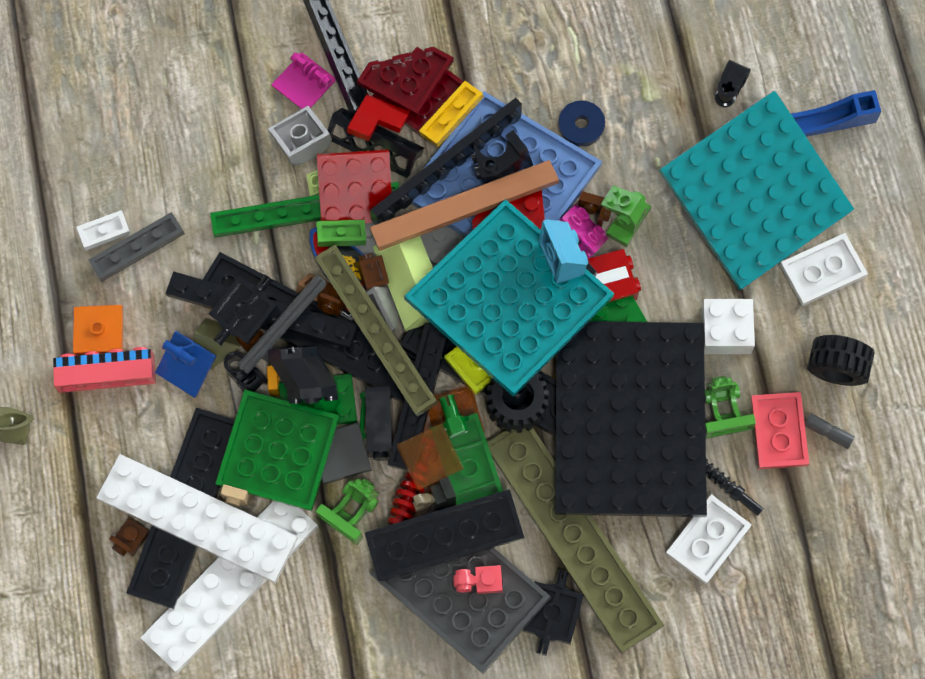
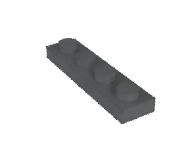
(136, 247)

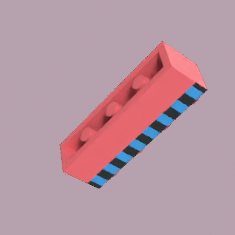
(104, 370)

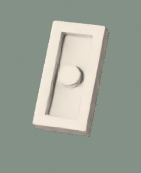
(103, 230)

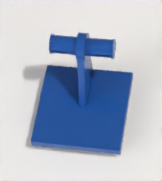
(185, 363)

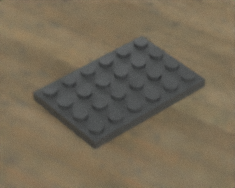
(470, 622)

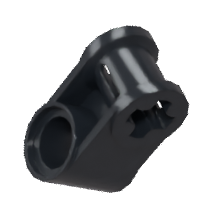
(731, 81)
(248, 381)

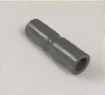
(831, 432)

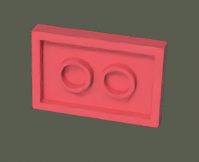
(780, 430)

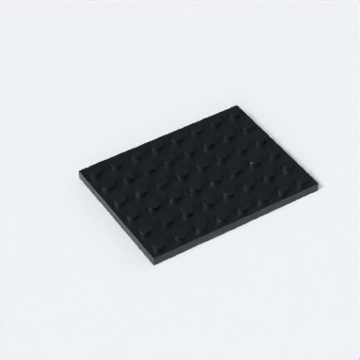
(631, 421)

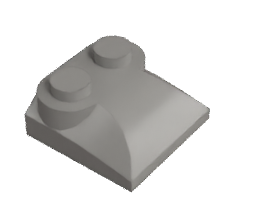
(301, 136)

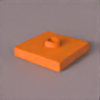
(97, 329)

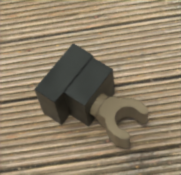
(440, 495)

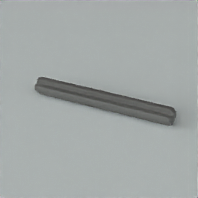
(282, 324)

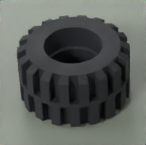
(841, 360)
(518, 418)

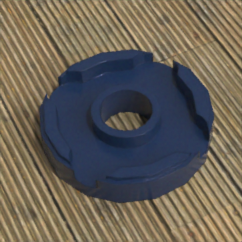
(581, 110)

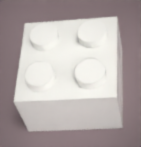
(728, 326)

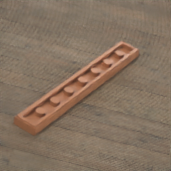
(464, 205)

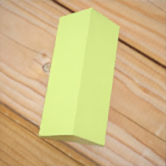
(405, 267)

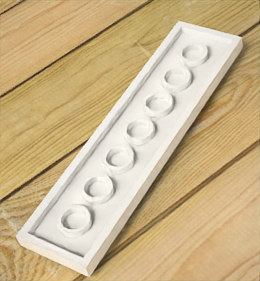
(197, 518)
(217, 596)

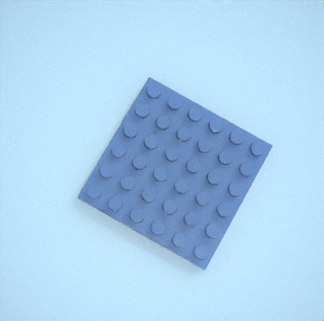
(571, 164)

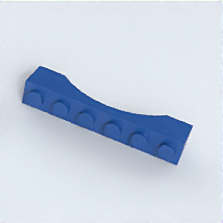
(846, 113)

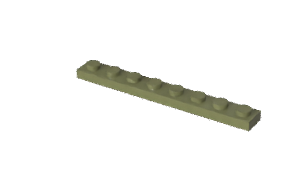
(376, 330)

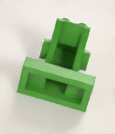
(630, 213)
(722, 390)
(364, 494)

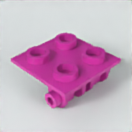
(303, 81)
(590, 234)

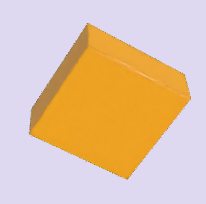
(273, 381)

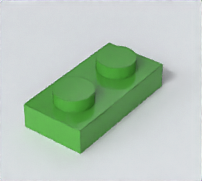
(341, 233)

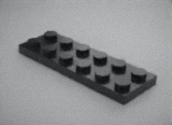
(444, 535)

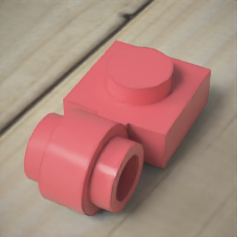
(487, 580)

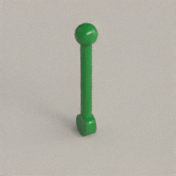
(363, 412)

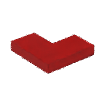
(374, 113)

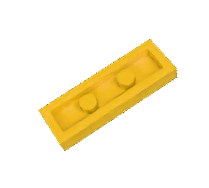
(451, 114)

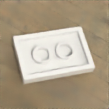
(823, 269)
(708, 540)

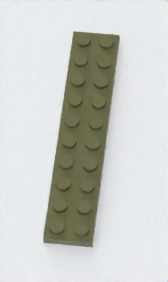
(576, 541)

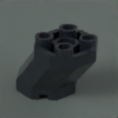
(304, 374)

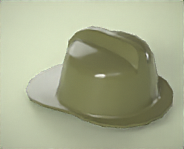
(14, 426)

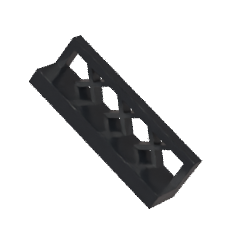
(382, 137)

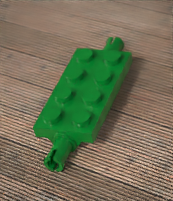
(470, 444)

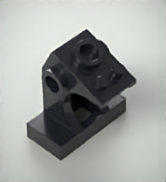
(512, 160)

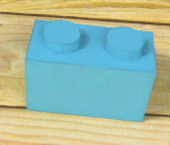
(562, 250)

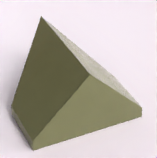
(204, 337)

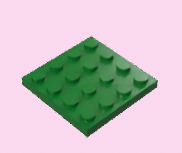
(278, 450)

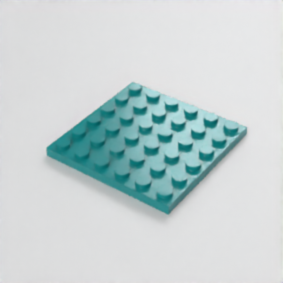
(756, 190)
(503, 301)

